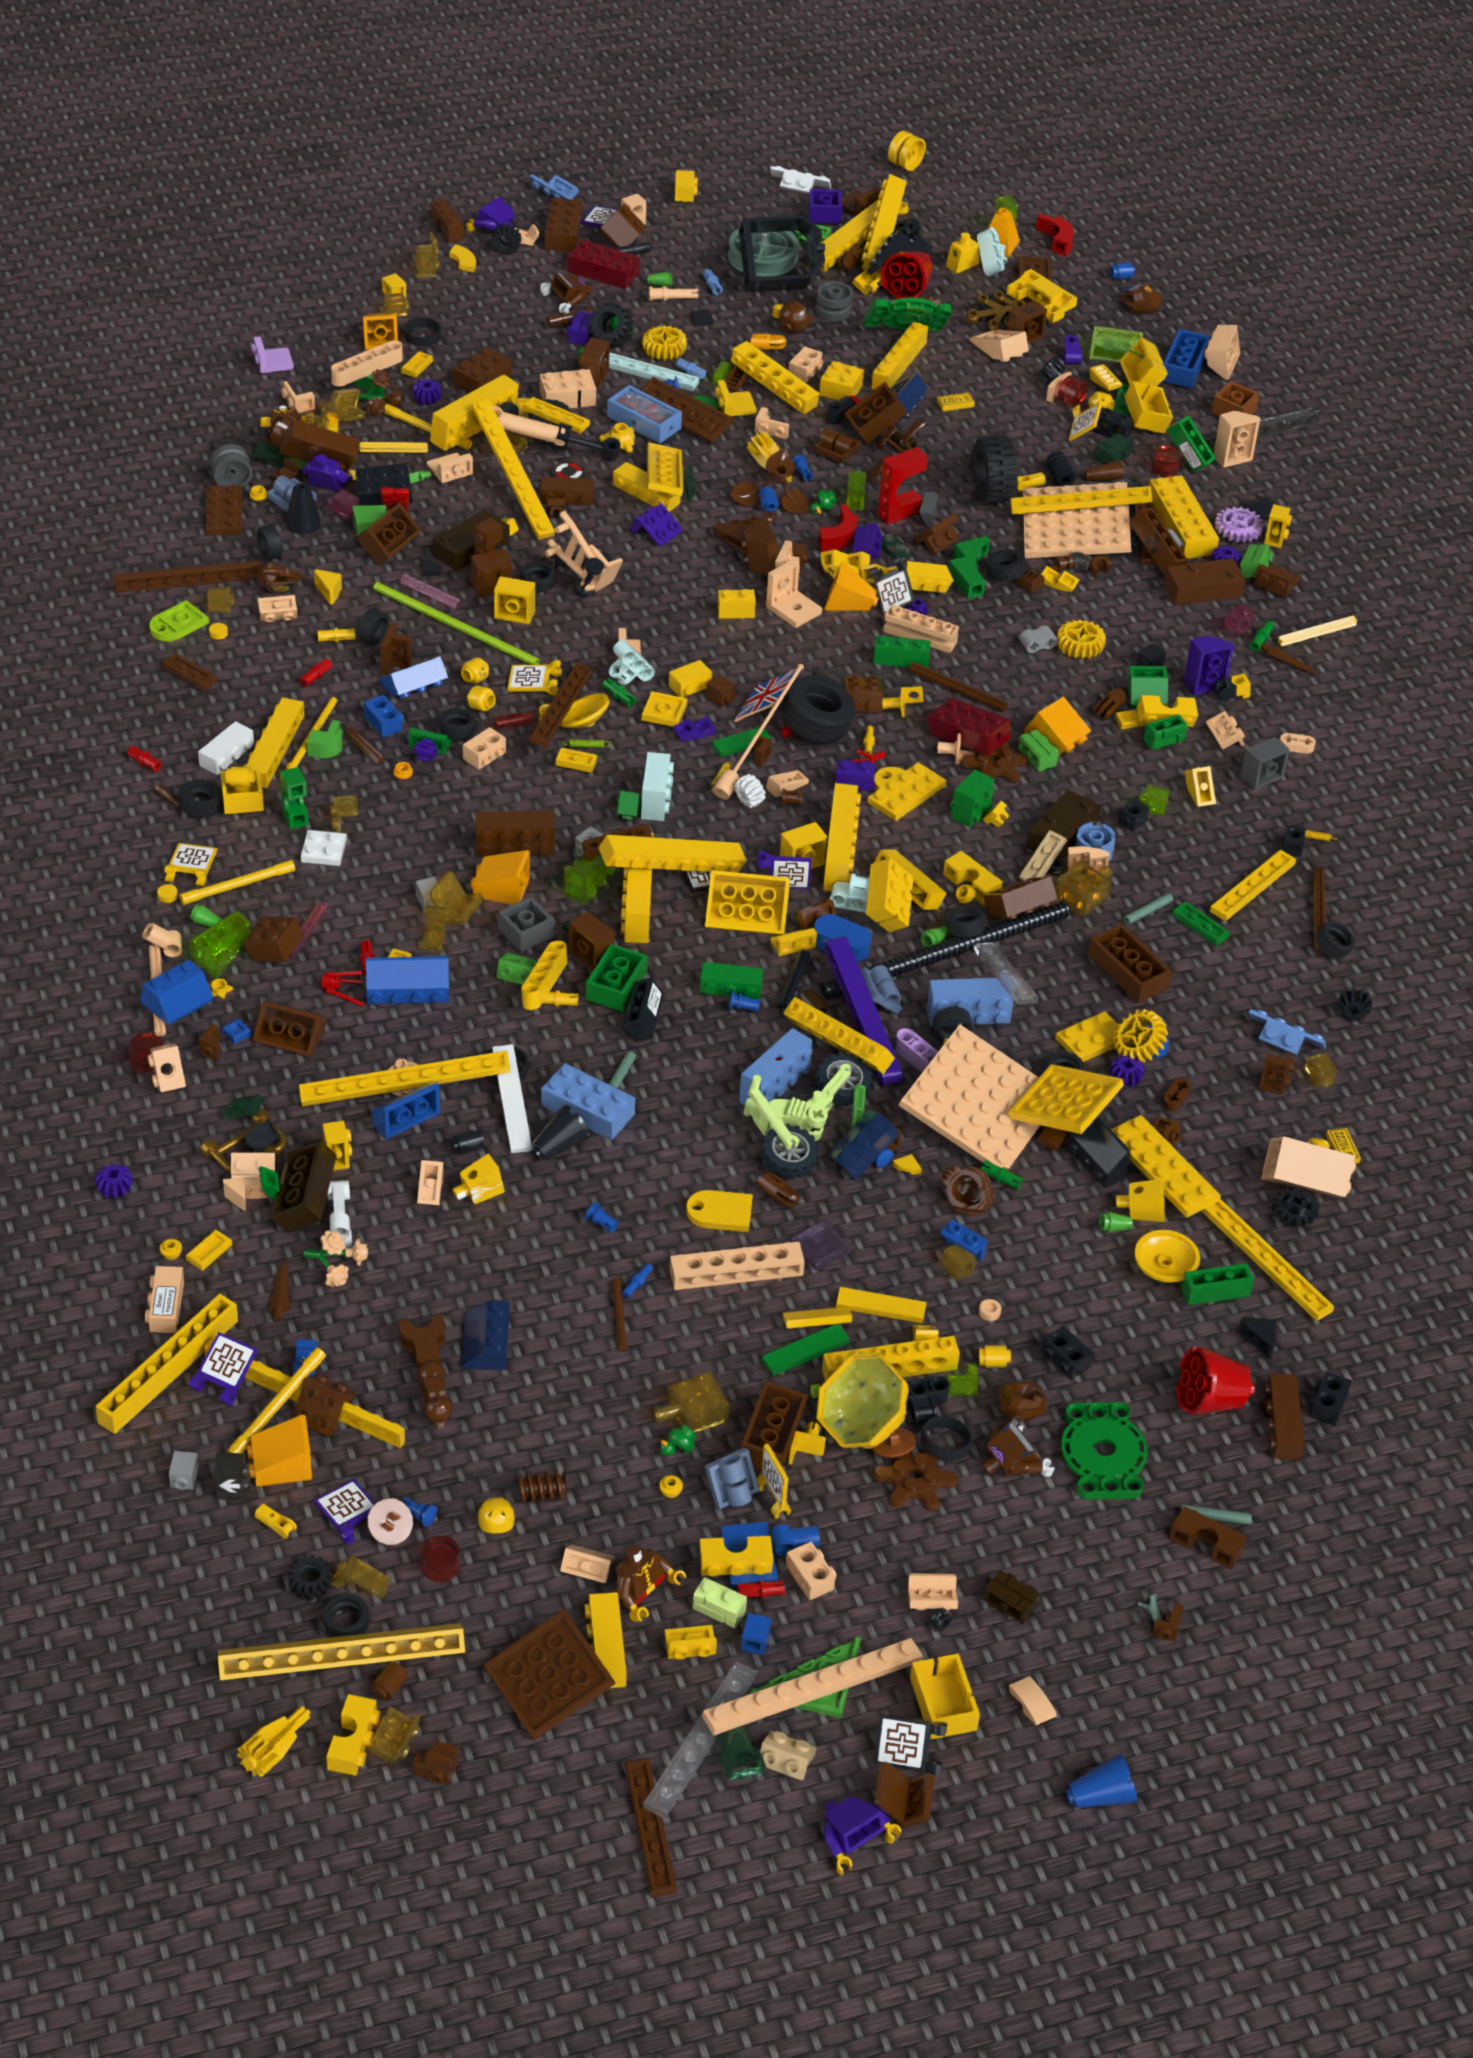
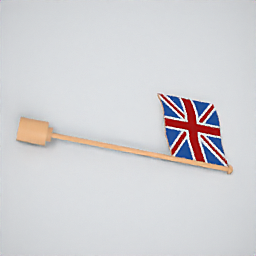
(761, 698)

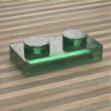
(895, 547)
(244, 1107)

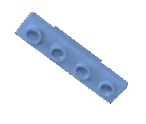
(555, 187)
(1284, 1036)

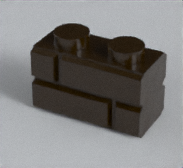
(1012, 1596)

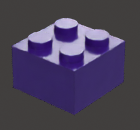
(825, 206)

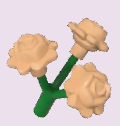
(334, 1244)

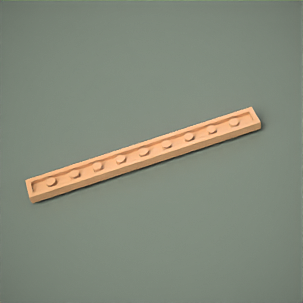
(811, 1686)

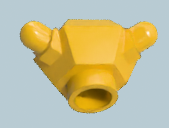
(623, 434)

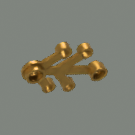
(973, 315)

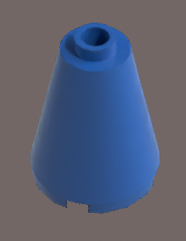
(1103, 1785)

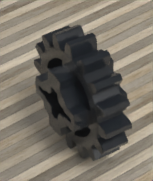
(909, 227)
(1295, 1207)

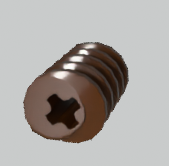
(542, 1486)

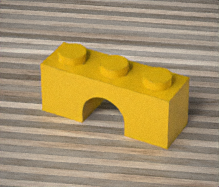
(1151, 709)
(963, 868)
(718, 1560)
(348, 1753)

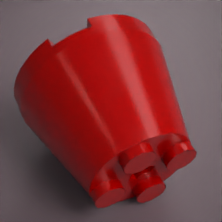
(906, 274)
(1212, 1382)

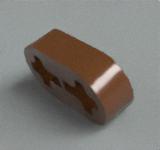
(1180, 1096)

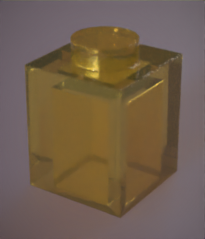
(396, 304)
(220, 600)
(1321, 1070)
(958, 1262)

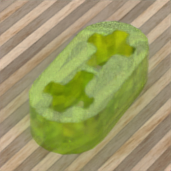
(722, 371)

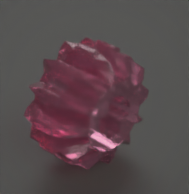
(1239, 620)

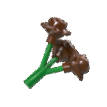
(376, 404)

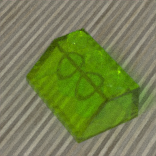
(1112, 343)

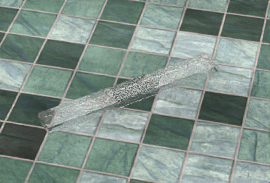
(1006, 974)
(696, 1744)

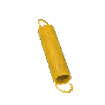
(726, 766)
(1318, 835)

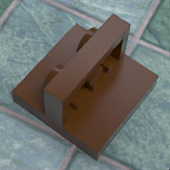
(939, 536)
(395, 650)

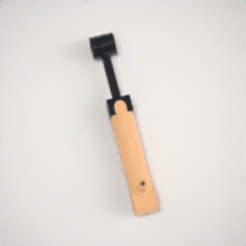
(555, 434)

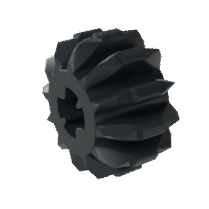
(1051, 370)
(1354, 1004)

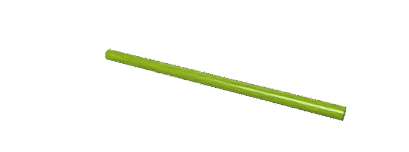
(452, 622)

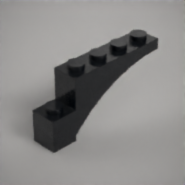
(897, 243)

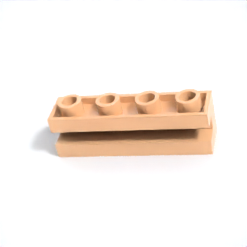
(914, 625)

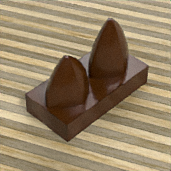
(809, 915)

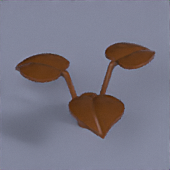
(915, 427)
(780, 467)

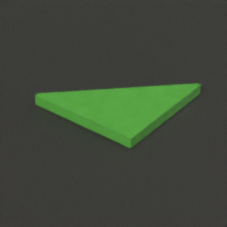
(831, 1704)

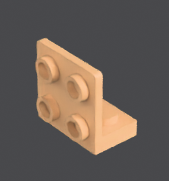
(451, 466)

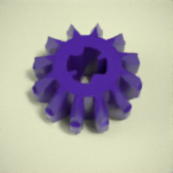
(427, 391)
(1226, 553)
(1127, 1069)
(113, 1180)

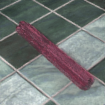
(430, 591)
(309, 924)

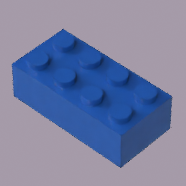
(1185, 358)

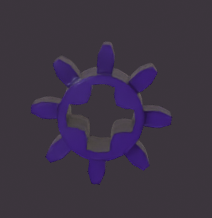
(918, 606)
(426, 750)

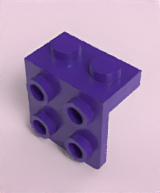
(658, 524)

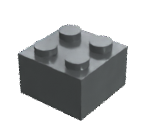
(1264, 763)
(525, 924)

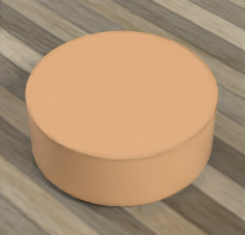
(989, 1310)

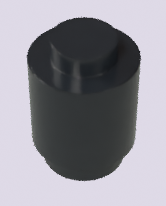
(467, 1142)

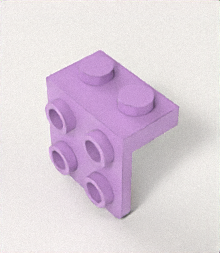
(271, 359)

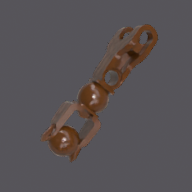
(431, 1375)

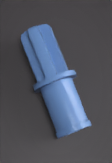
(712, 281)
(691, 368)

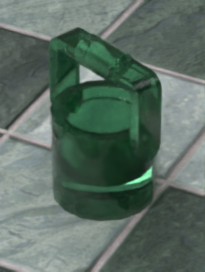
(737, 1752)

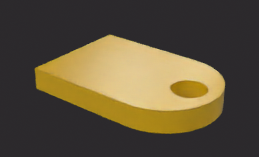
(720, 1210)

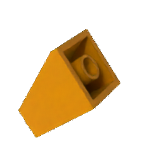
(1060, 726)
(503, 877)
(281, 1453)

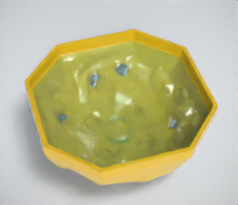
(862, 1401)

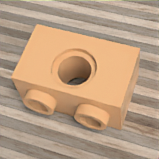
(174, 1078)

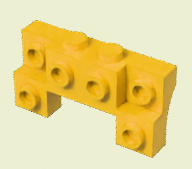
(1044, 292)

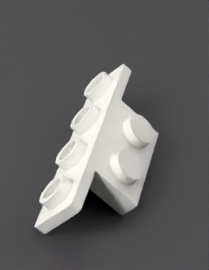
(797, 181)

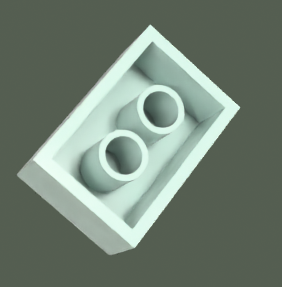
(657, 786)

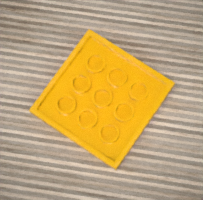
(1066, 1098)

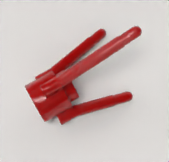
(332, 981)

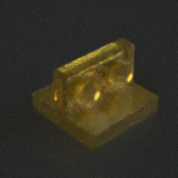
(343, 405)

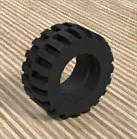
(994, 468)

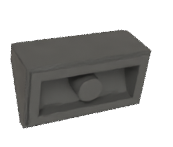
(929, 507)

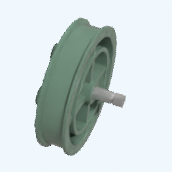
(773, 252)

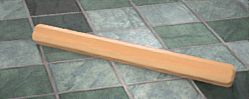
(156, 970)

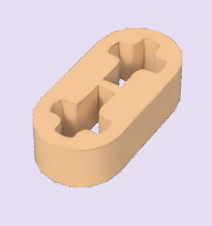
(1298, 743)

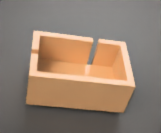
(565, 387)

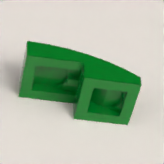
(269, 1182)

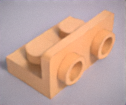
(1224, 730)
(248, 1163)

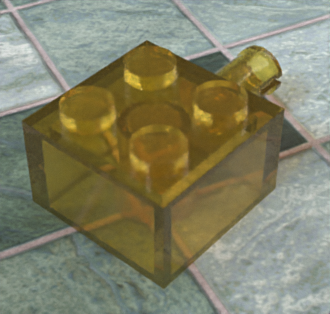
(1084, 887)
(695, 1403)

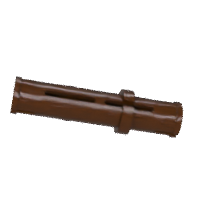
(564, 318)

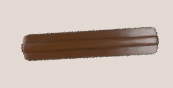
(364, 745)

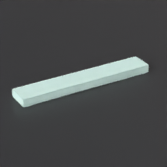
(649, 370)

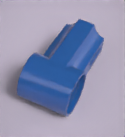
(787, 1539)

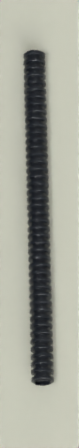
(961, 945)

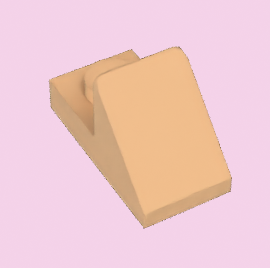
(430, 1183)
(241, 1189)

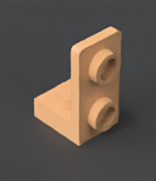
(301, 402)
(772, 427)

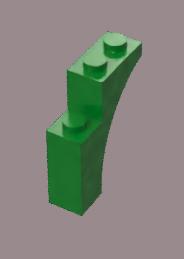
(964, 568)

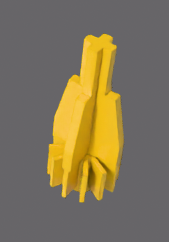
(762, 448)
(271, 1742)

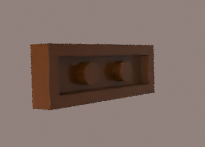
(189, 671)

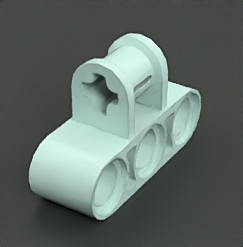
(991, 252)
(630, 664)
(851, 895)

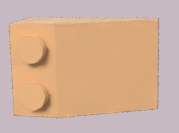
(1002, 343)

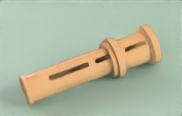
(665, 293)

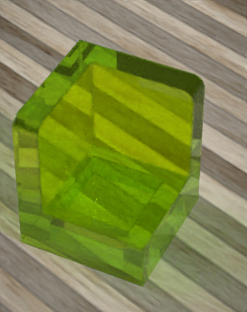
(964, 1384)

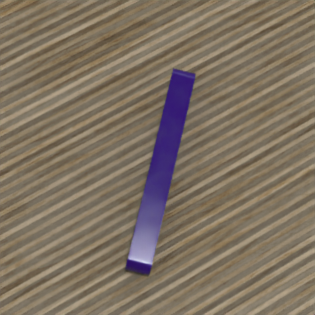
(860, 1002)

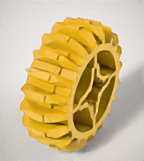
(664, 342)
(1081, 639)
(1135, 1033)

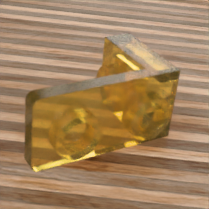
(343, 807)
(435, 929)
(361, 1574)

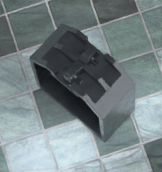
(778, 224)

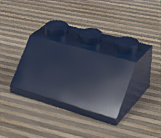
(909, 392)
(863, 1144)
(486, 1336)

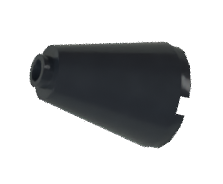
(302, 511)
(560, 1134)

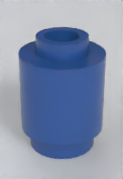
(1122, 271)
(768, 499)

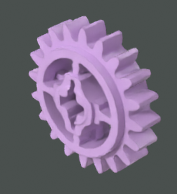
(1239, 524)

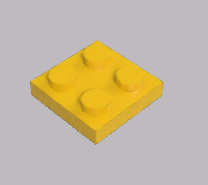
(664, 709)

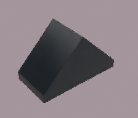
(1260, 1334)

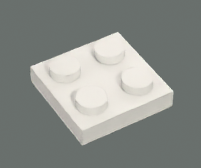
(323, 847)

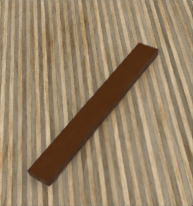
(186, 576)
(561, 705)

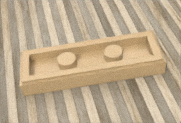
(1043, 856)

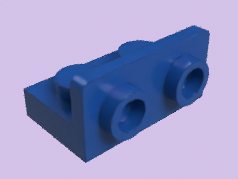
(965, 1238)

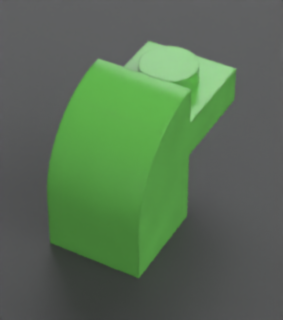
(325, 744)

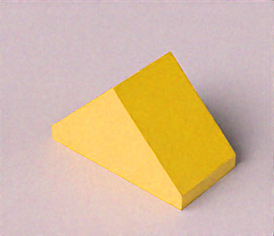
(328, 584)
(924, 1332)

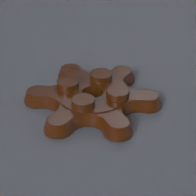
(1002, 767)
(911, 1488)

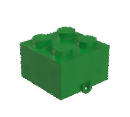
(972, 798)

